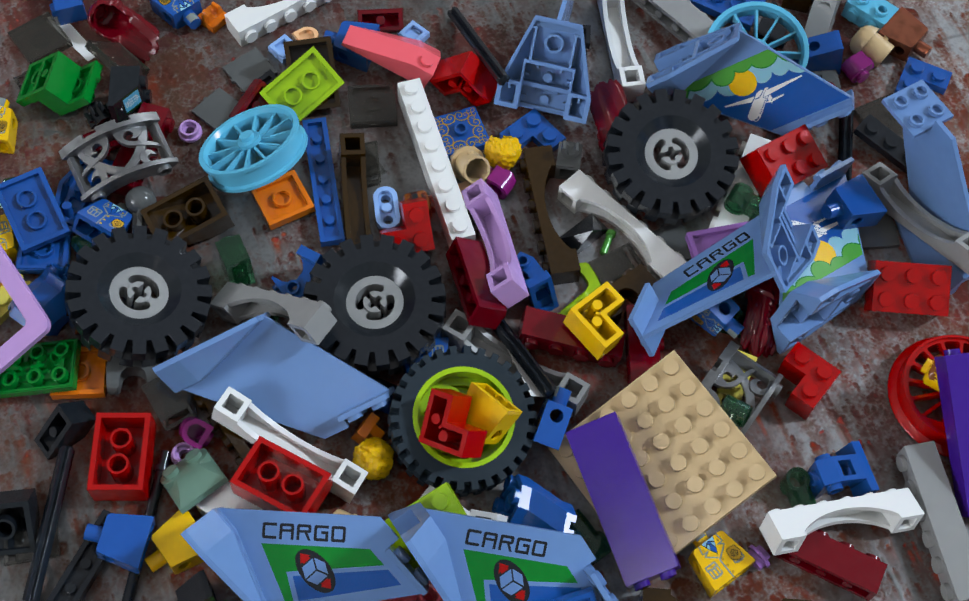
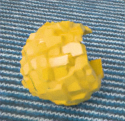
(503, 151)
(374, 457)

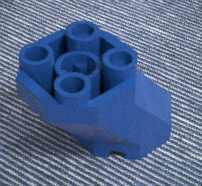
(50, 293)
(533, 505)

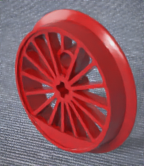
(903, 404)

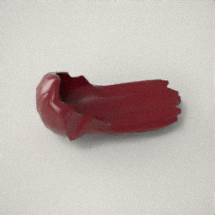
(124, 26)
(605, 106)
(757, 331)

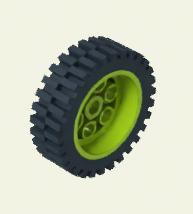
(456, 372)

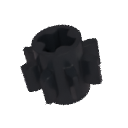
(97, 114)

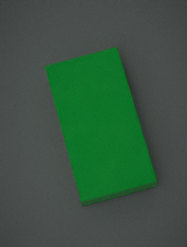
(43, 370)

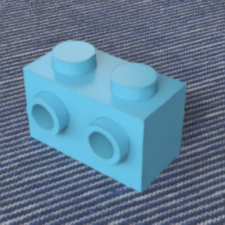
(869, 12)

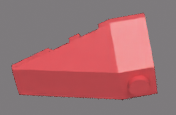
(396, 53)

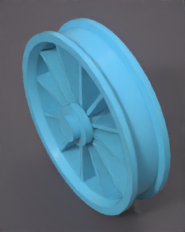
(773, 12)
(253, 148)

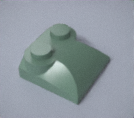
(192, 479)

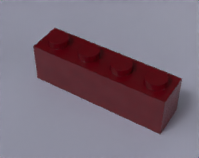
(124, 155)
(469, 269)
(547, 332)
(636, 356)
(838, 564)

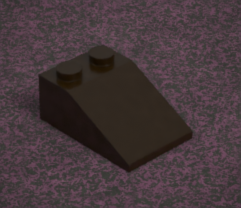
(323, 45)
(189, 213)

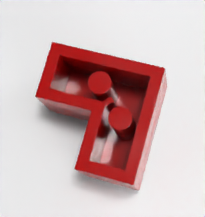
(465, 75)
(415, 226)
(810, 375)
(446, 425)

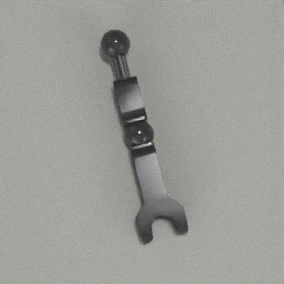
(135, 200)

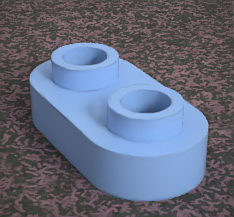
(386, 211)

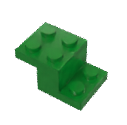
(60, 83)

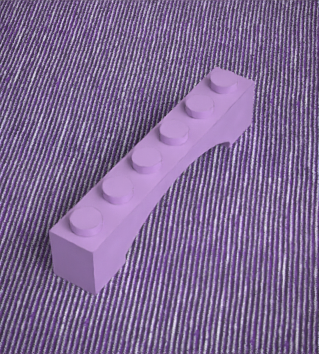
(505, 273)

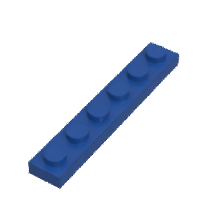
(323, 182)

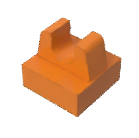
(213, 17)
(368, 429)

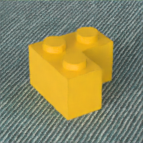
(592, 320)

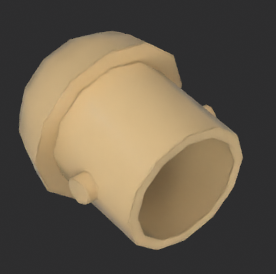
(871, 44)
(469, 164)

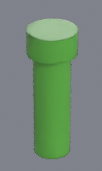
(610, 234)

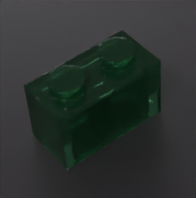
(235, 260)

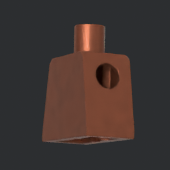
(906, 35)

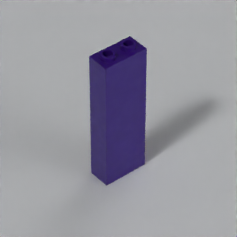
(954, 394)
(623, 502)

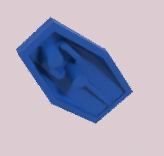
(69, 195)

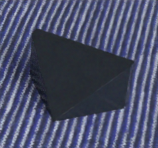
(584, 233)

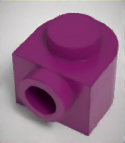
(857, 67)
(501, 181)
(196, 432)

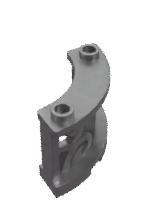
(138, 126)
(734, 363)

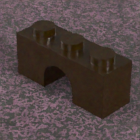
(631, 285)

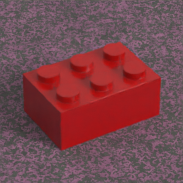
(794, 149)
(909, 288)
(122, 457)
(280, 480)

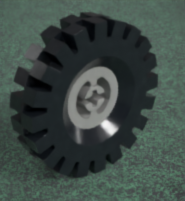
(675, 127)
(121, 268)
(390, 276)

